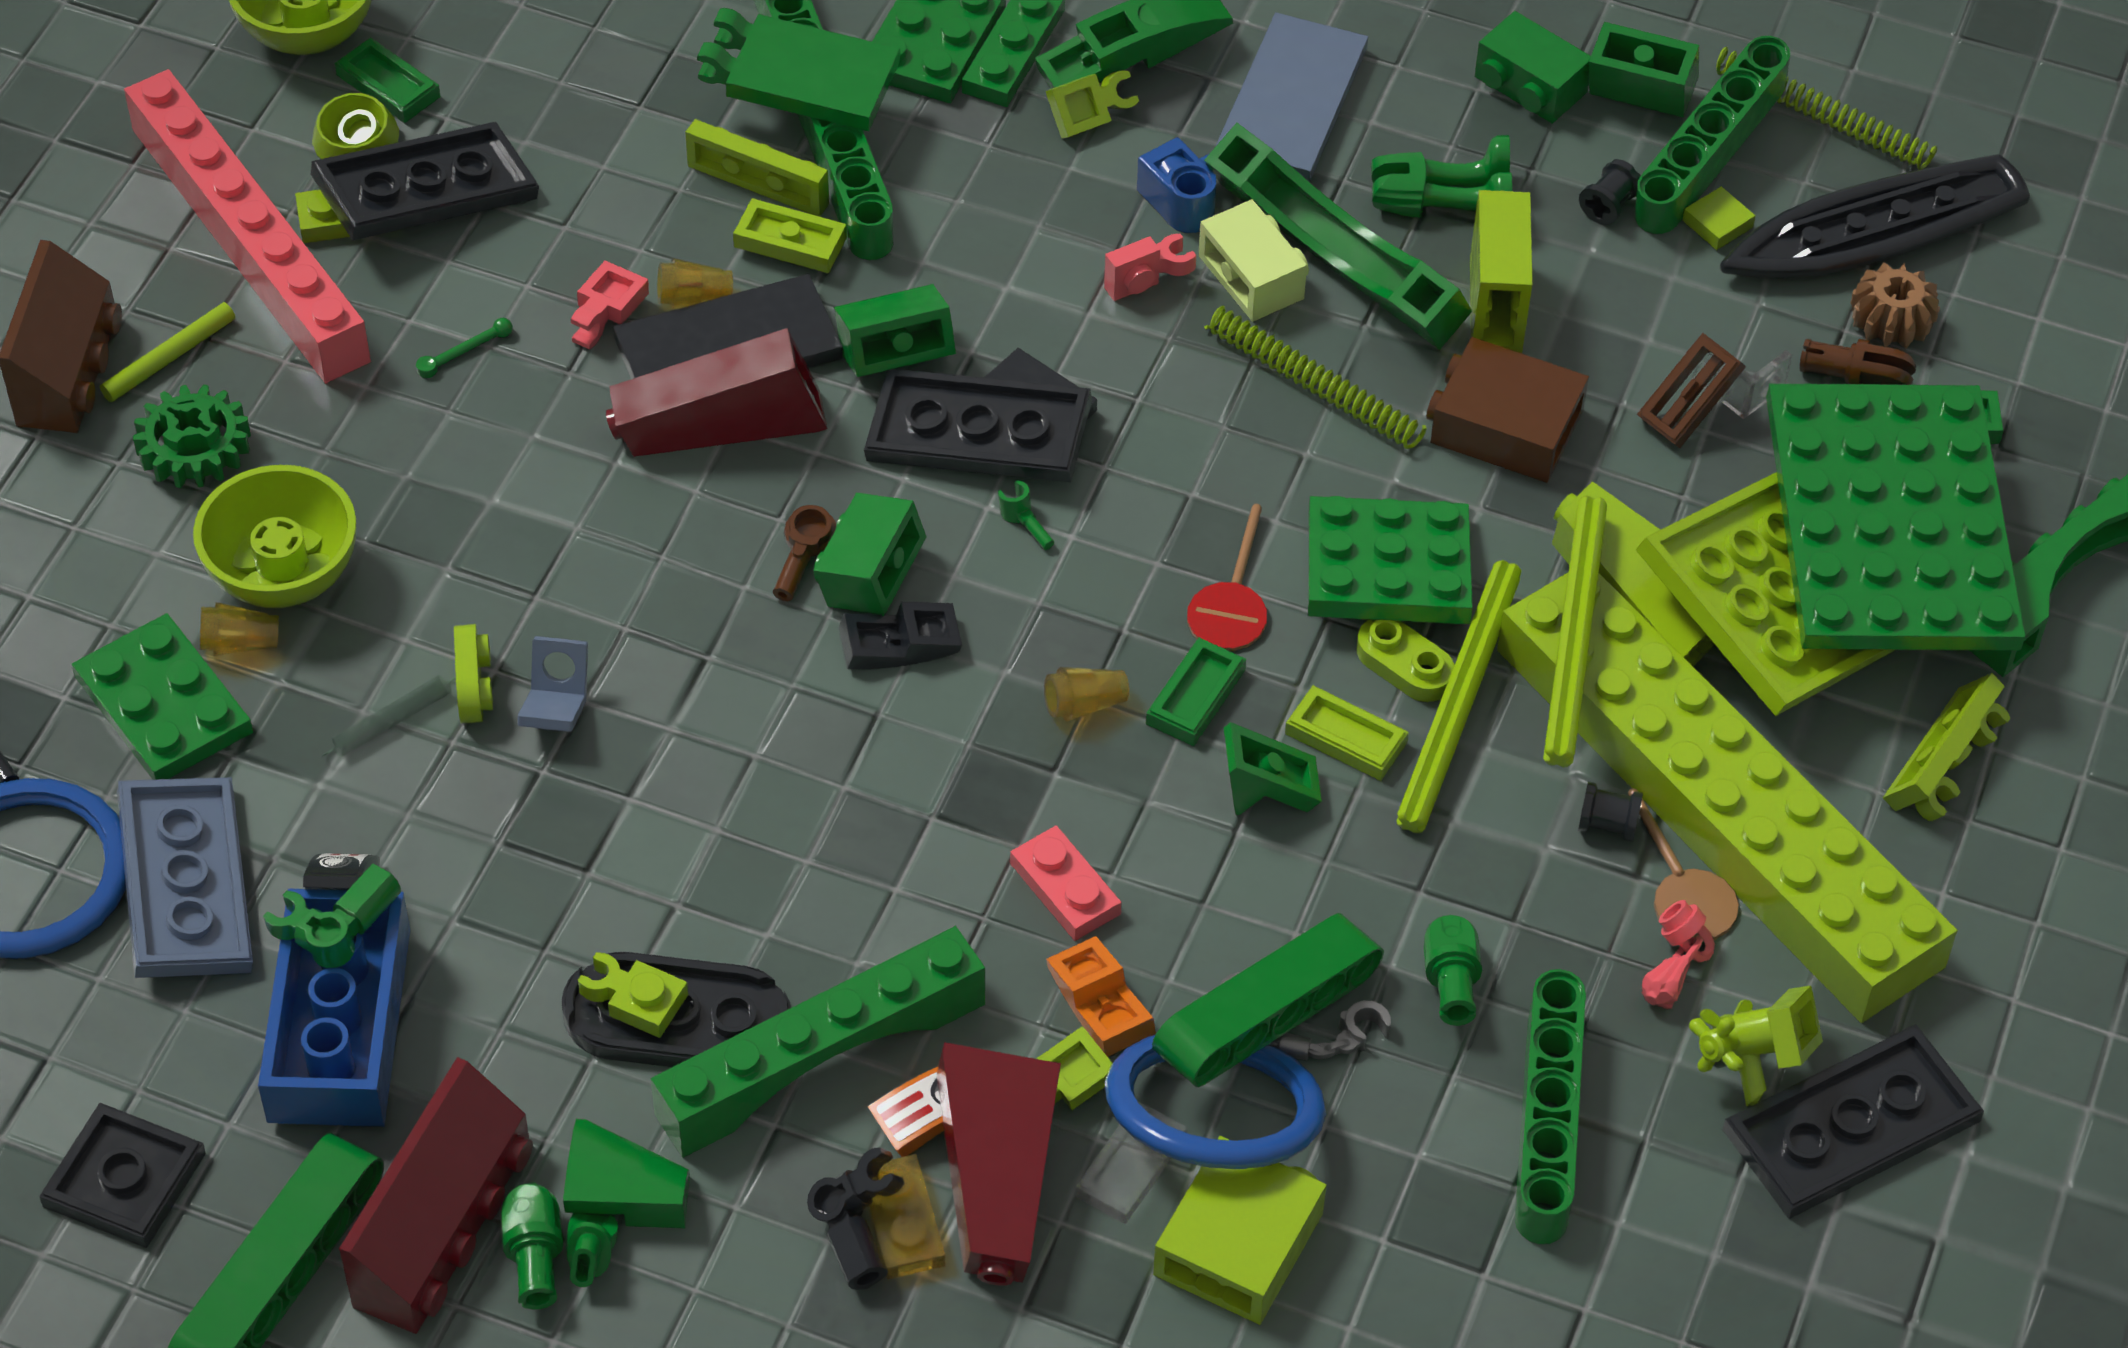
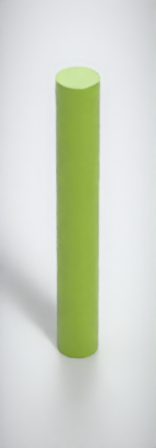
(167, 352)

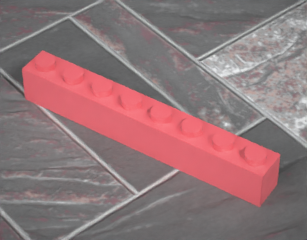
(248, 226)

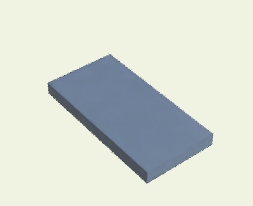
(1297, 88)
(184, 877)

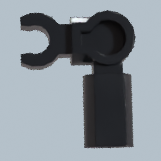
(841, 1204)

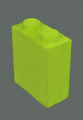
(1501, 268)
(1240, 1235)

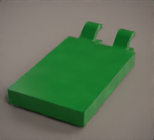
(799, 68)

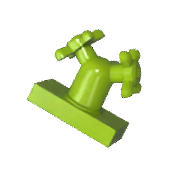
(1786, 1028)

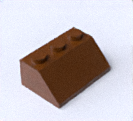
(58, 341)

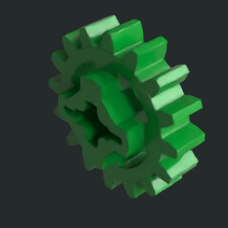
(192, 436)

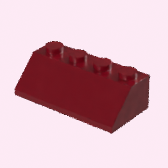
(435, 1199)

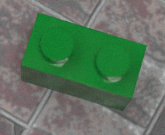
(1533, 67)
(1643, 69)
(895, 330)
(869, 553)

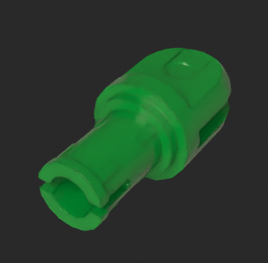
(1453, 966)
(532, 1240)

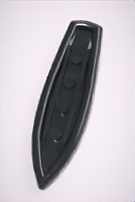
(1879, 219)

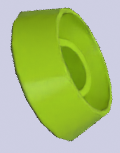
(352, 125)

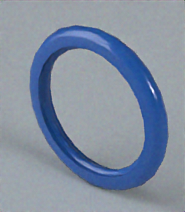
(111, 886)
(1215, 1152)

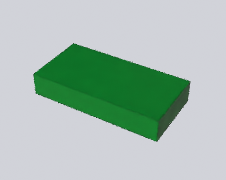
(388, 78)
(1196, 691)

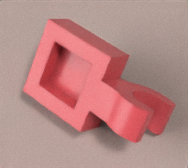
(1138, 265)
(606, 295)

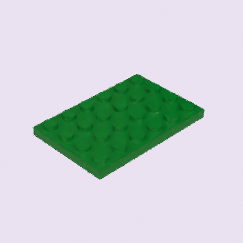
(1893, 518)

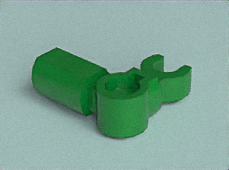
(332, 933)

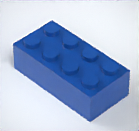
(335, 1027)

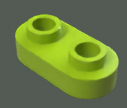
(471, 654)
(1402, 657)

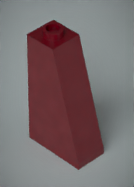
(719, 399)
(997, 1146)

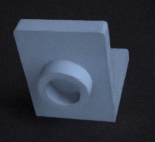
(554, 701)

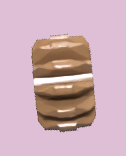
(1895, 305)

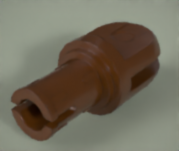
(1858, 364)

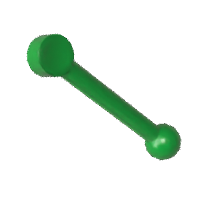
(428, 366)

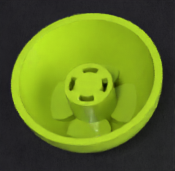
(300, 25)
(276, 535)

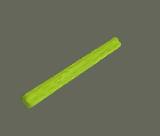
(1575, 632)
(1458, 698)

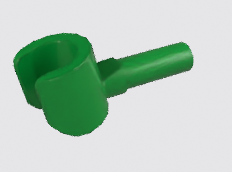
(1019, 511)

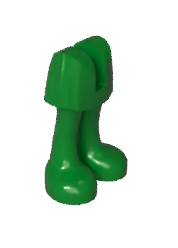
(1410, 182)

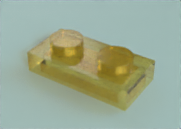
(906, 1223)

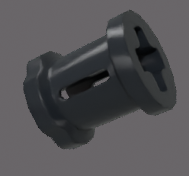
(1604, 199)
(1610, 811)

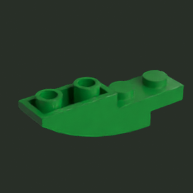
(1132, 34)

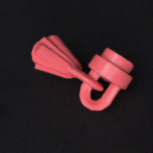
(1678, 924)

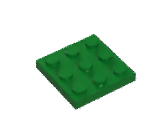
(1389, 560)

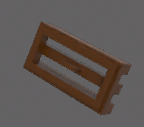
(1707, 399)

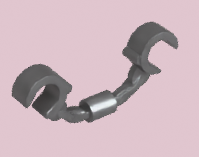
(1346, 1042)

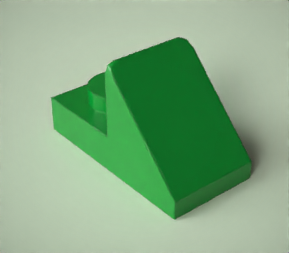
(1269, 769)

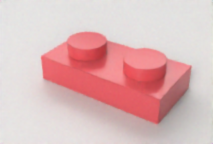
(1065, 883)

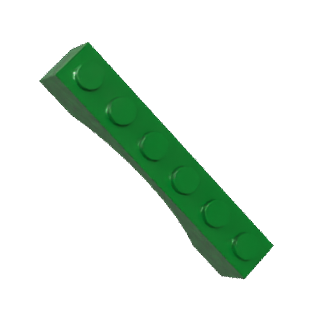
(1370, 263)
(2053, 557)
(730, 1081)

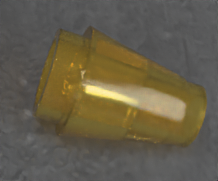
(691, 283)
(236, 629)
(1082, 691)

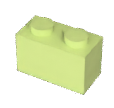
(1253, 260)

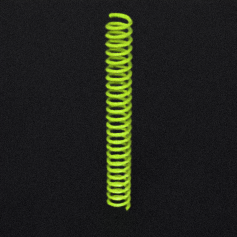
(1843, 113)
(1259, 339)

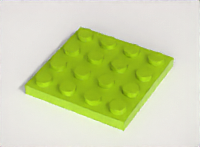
(1737, 585)

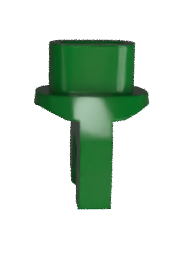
(590, 1246)

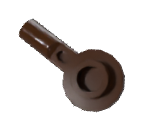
(807, 535)

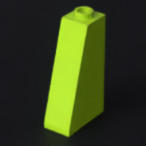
(1630, 573)

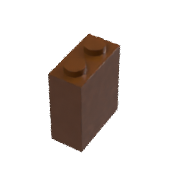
(1507, 409)

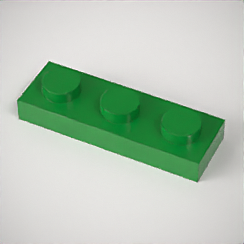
(1011, 49)

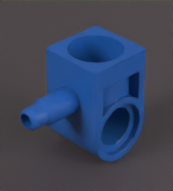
(1177, 185)

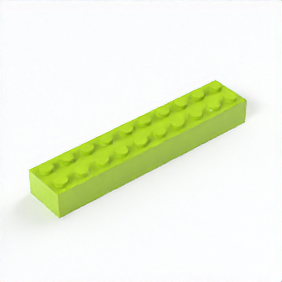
(1737, 802)

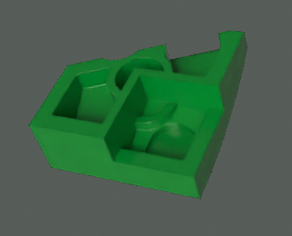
(623, 1178)

